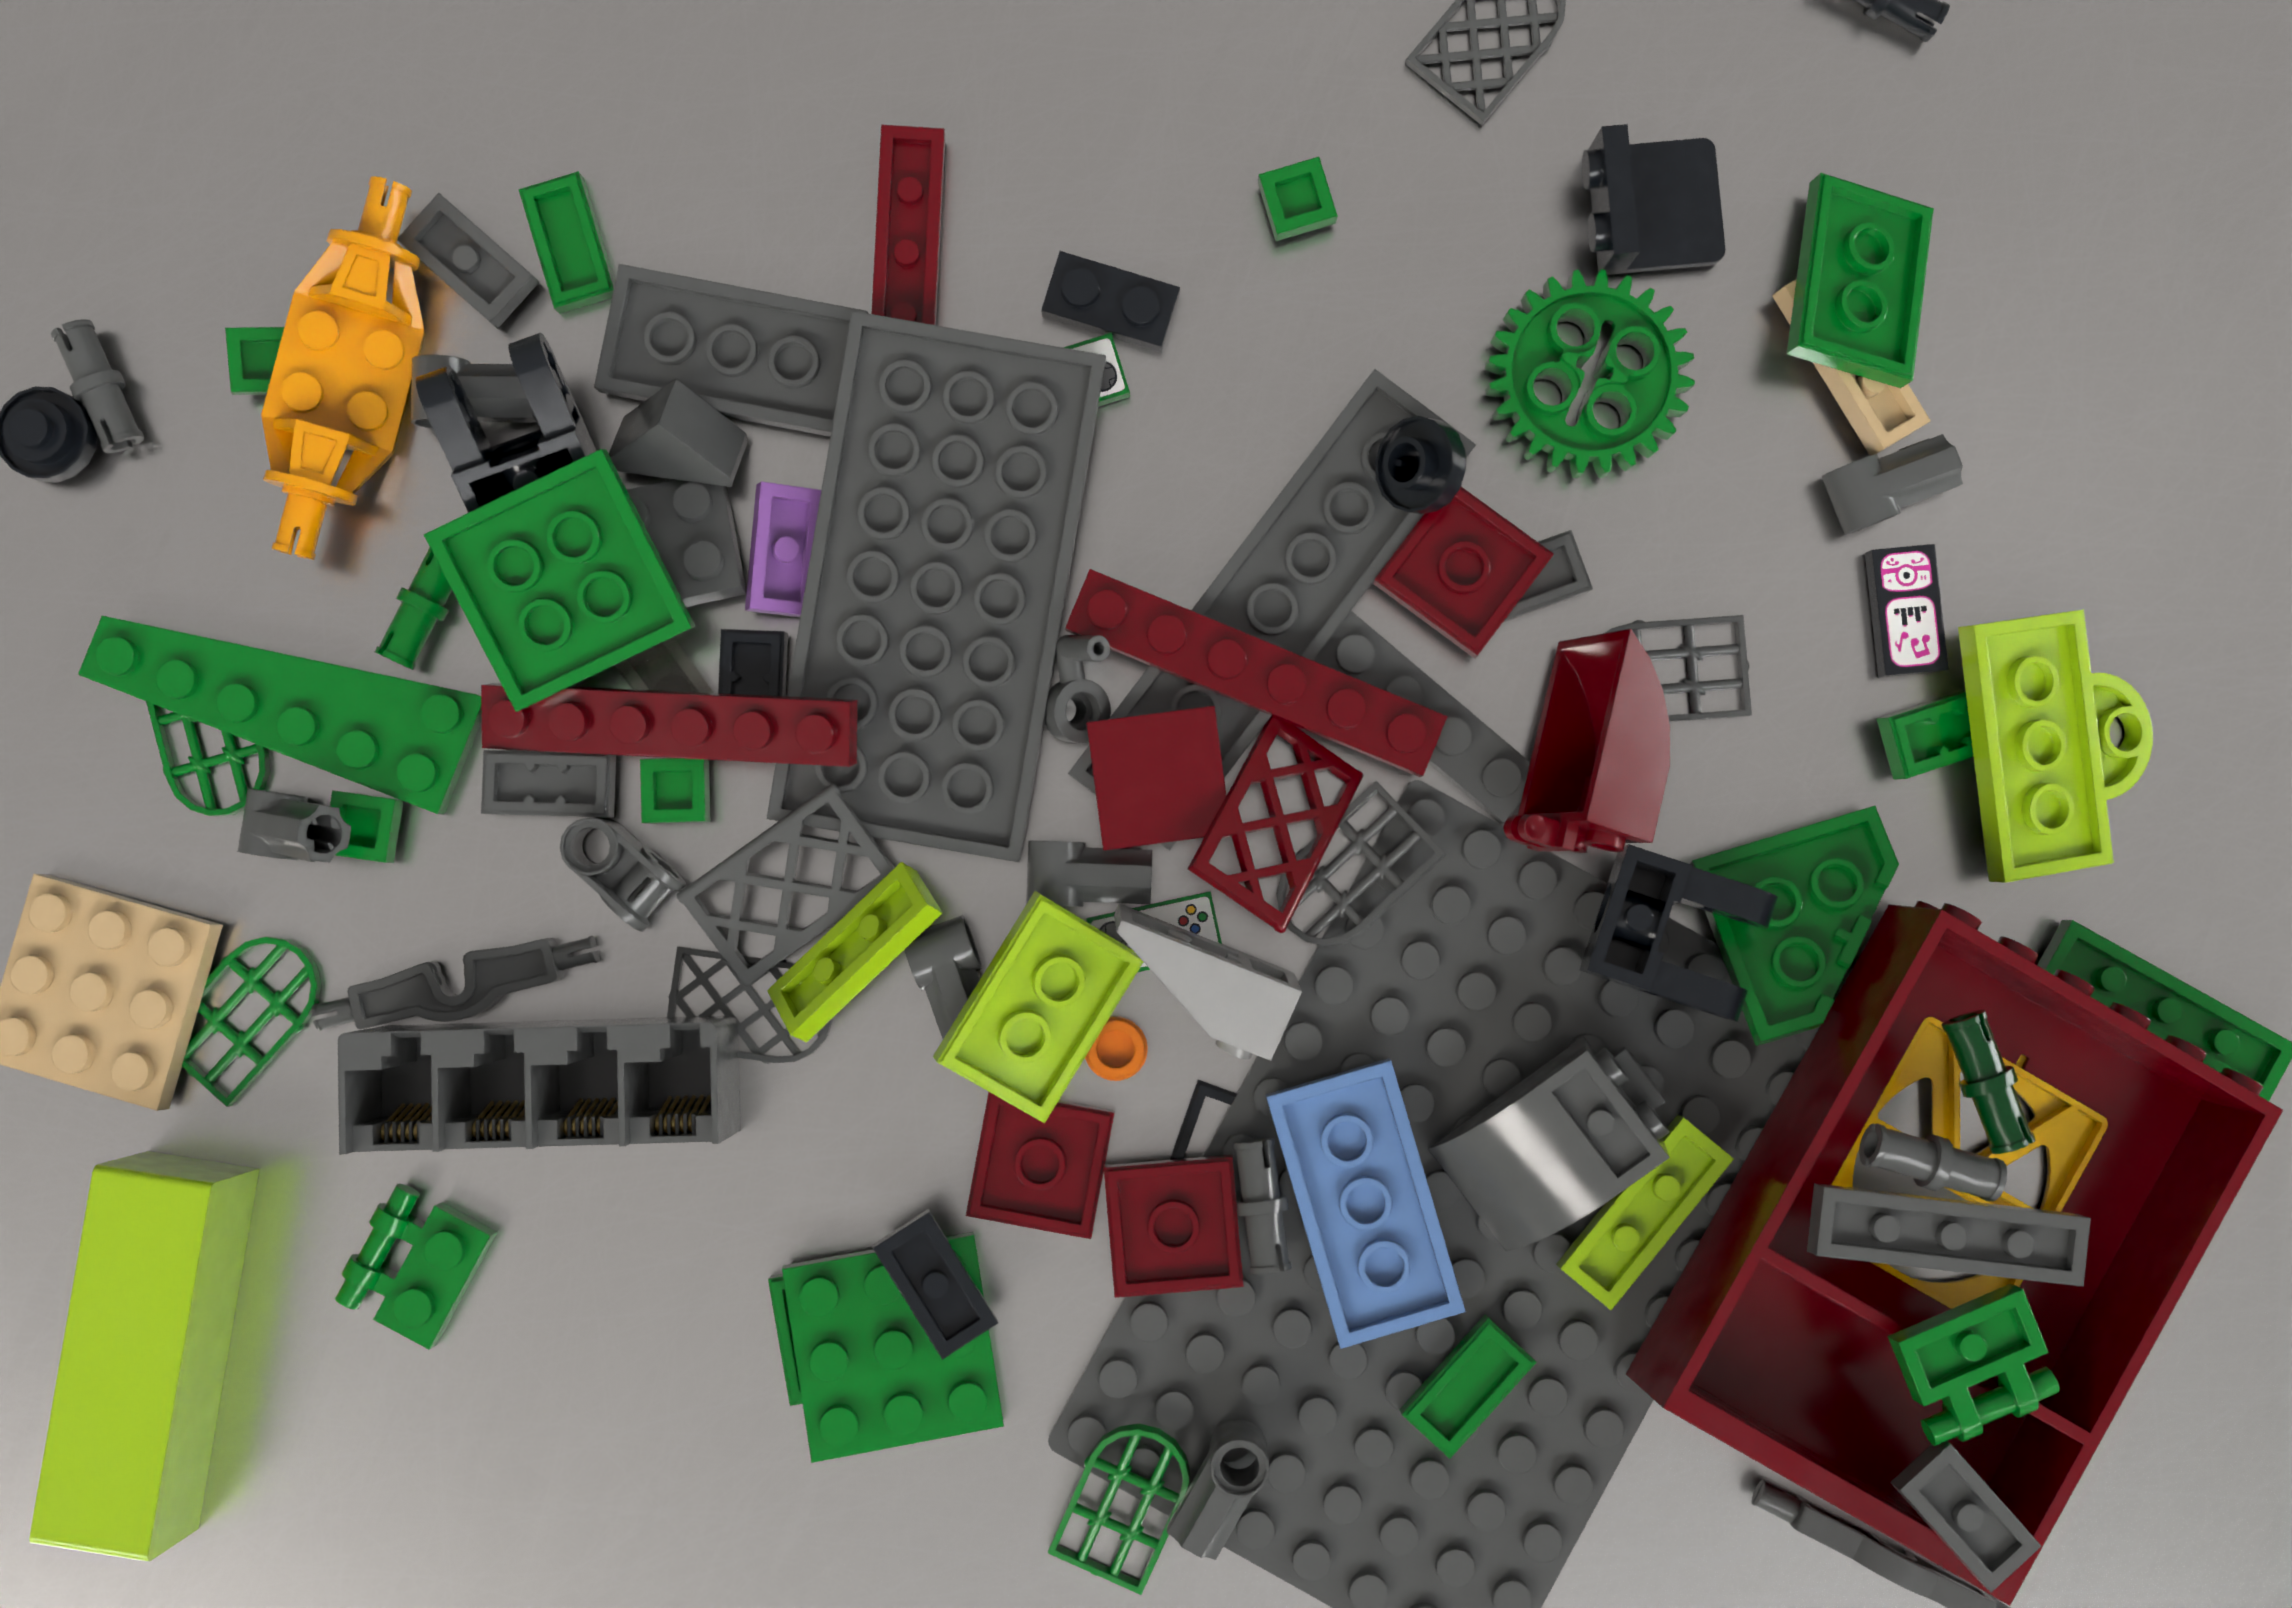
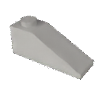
(1225, 990)

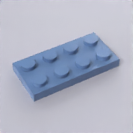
(1365, 1203)

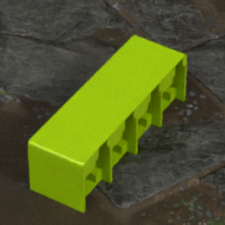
(144, 1355)

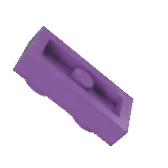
(780, 548)

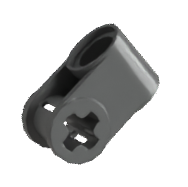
(622, 872)

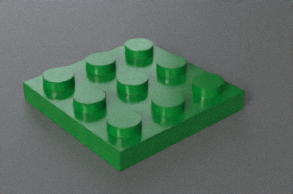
(559, 579)
(871, 1368)

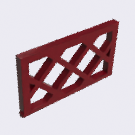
(1229, 823)

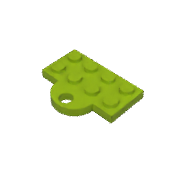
(2047, 744)

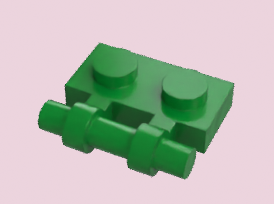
(434, 1274)
(1970, 1346)

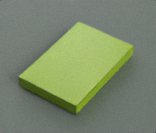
(1038, 1007)

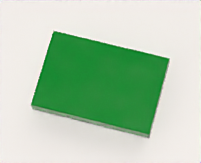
(1860, 281)

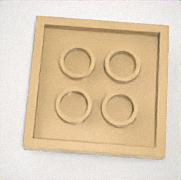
(103, 991)

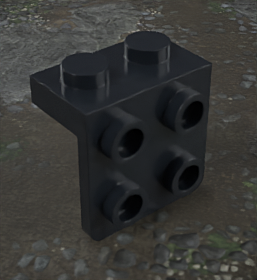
(1652, 203)

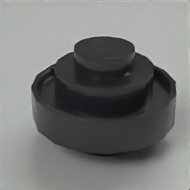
(46, 434)
(1420, 465)

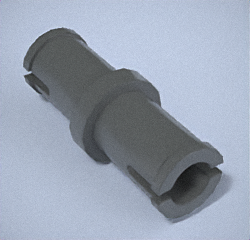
(97, 385)
(1933, 1162)
(1262, 1206)

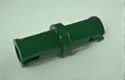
(1988, 1082)

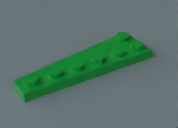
(338, 718)

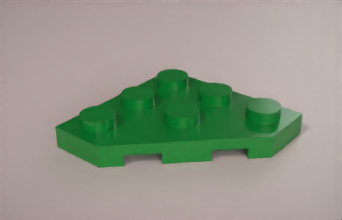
(1826, 893)

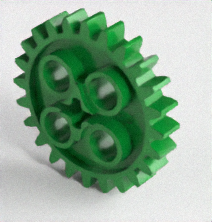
(1639, 395)

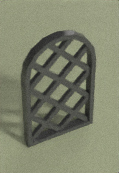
(1449, 88)
(676, 998)

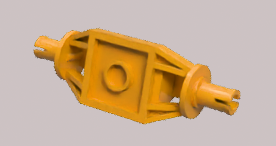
(343, 369)

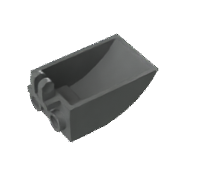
(1557, 1144)

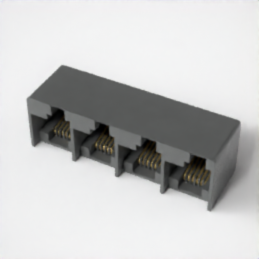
(538, 1084)

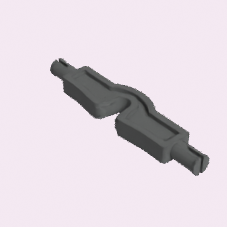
(425, 993)
(1868, 1550)

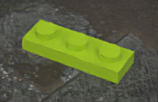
(854, 952)
(1644, 1215)

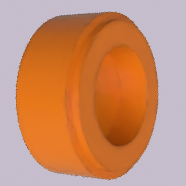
(1118, 1050)

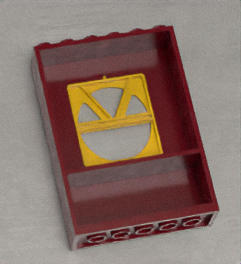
(1794, 1346)

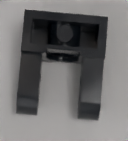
(491, 472)
(1635, 916)

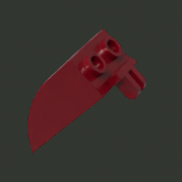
(1597, 750)

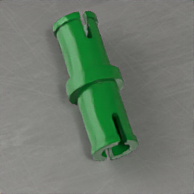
(417, 614)

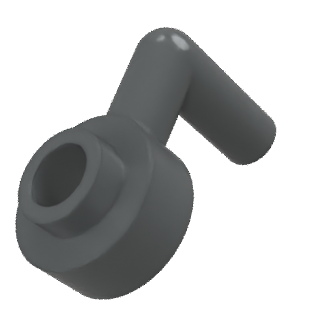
(1089, 697)

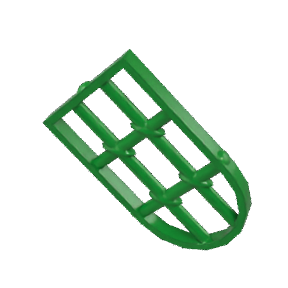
(201, 765)
(277, 1006)
(1102, 1515)

